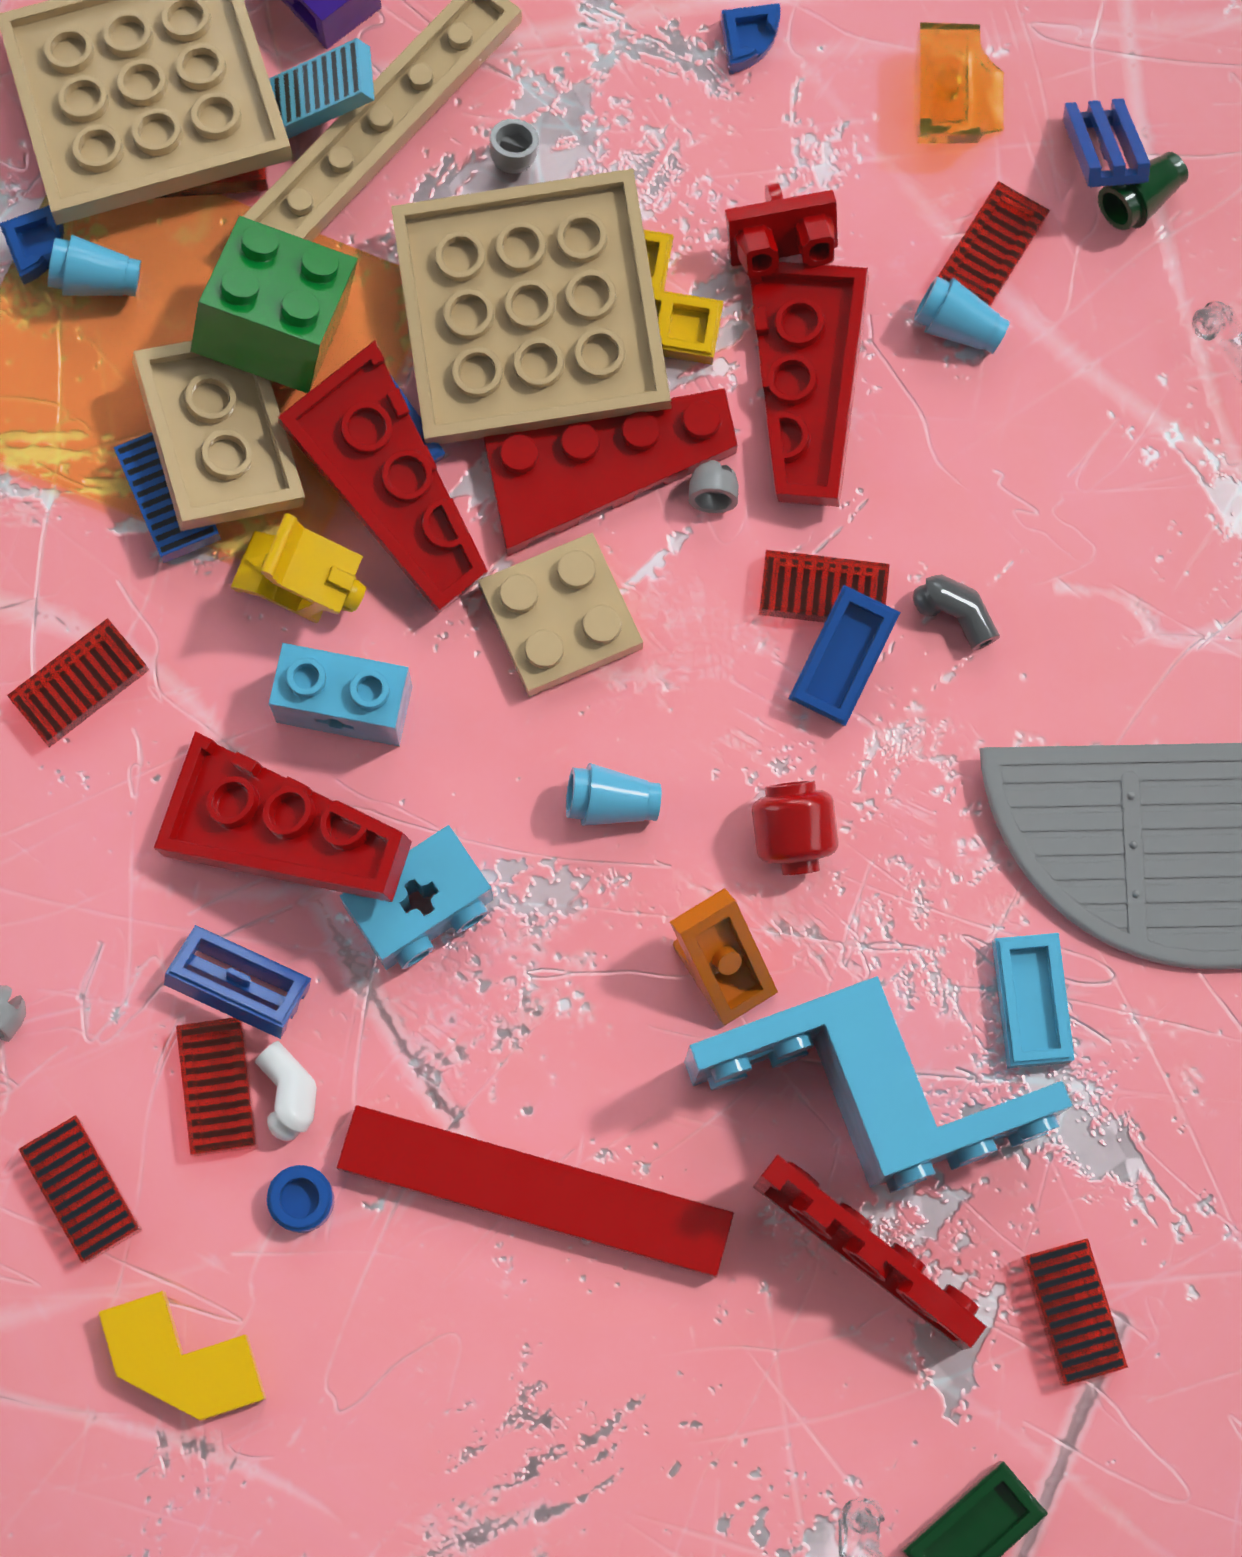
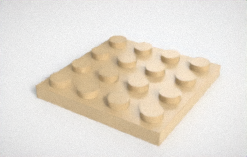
(140, 98)
(530, 307)

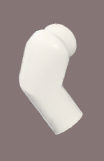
(294, 1094)

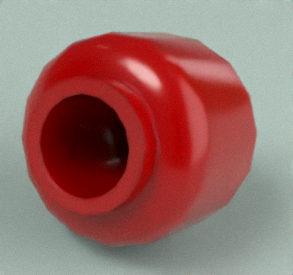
(795, 826)

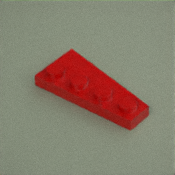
(809, 364)

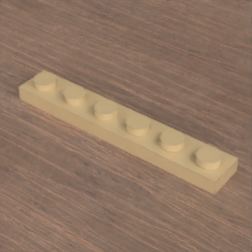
(371, 135)

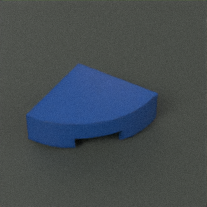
(749, 34)
(31, 241)

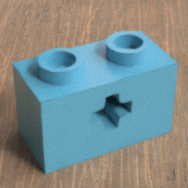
(341, 694)
(432, 867)

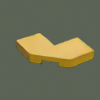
(686, 322)
(151, 1357)

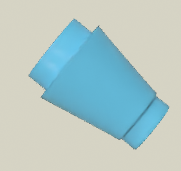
(91, 269)
(960, 316)
(610, 797)

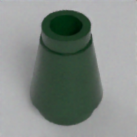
(1143, 199)

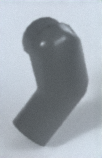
(961, 602)

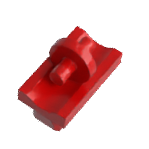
(781, 229)

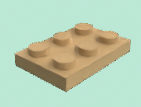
(216, 437)

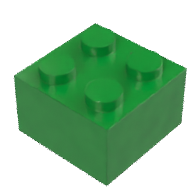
(273, 304)

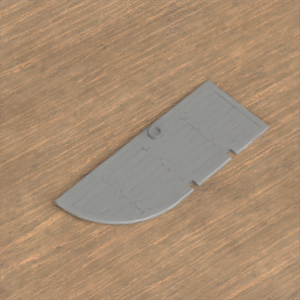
(1130, 842)

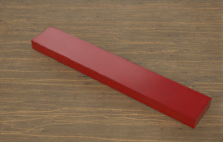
(535, 1191)

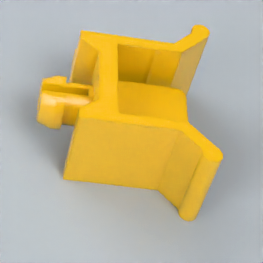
(300, 571)

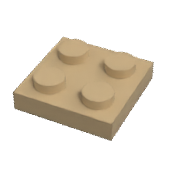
(560, 614)

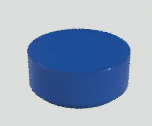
(300, 1199)

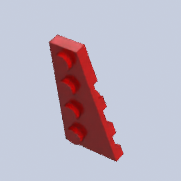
(375, 460)
(571, 471)
(271, 826)
(852, 1238)

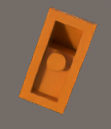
(722, 956)

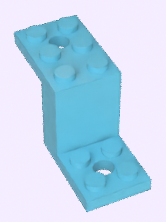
(874, 1085)

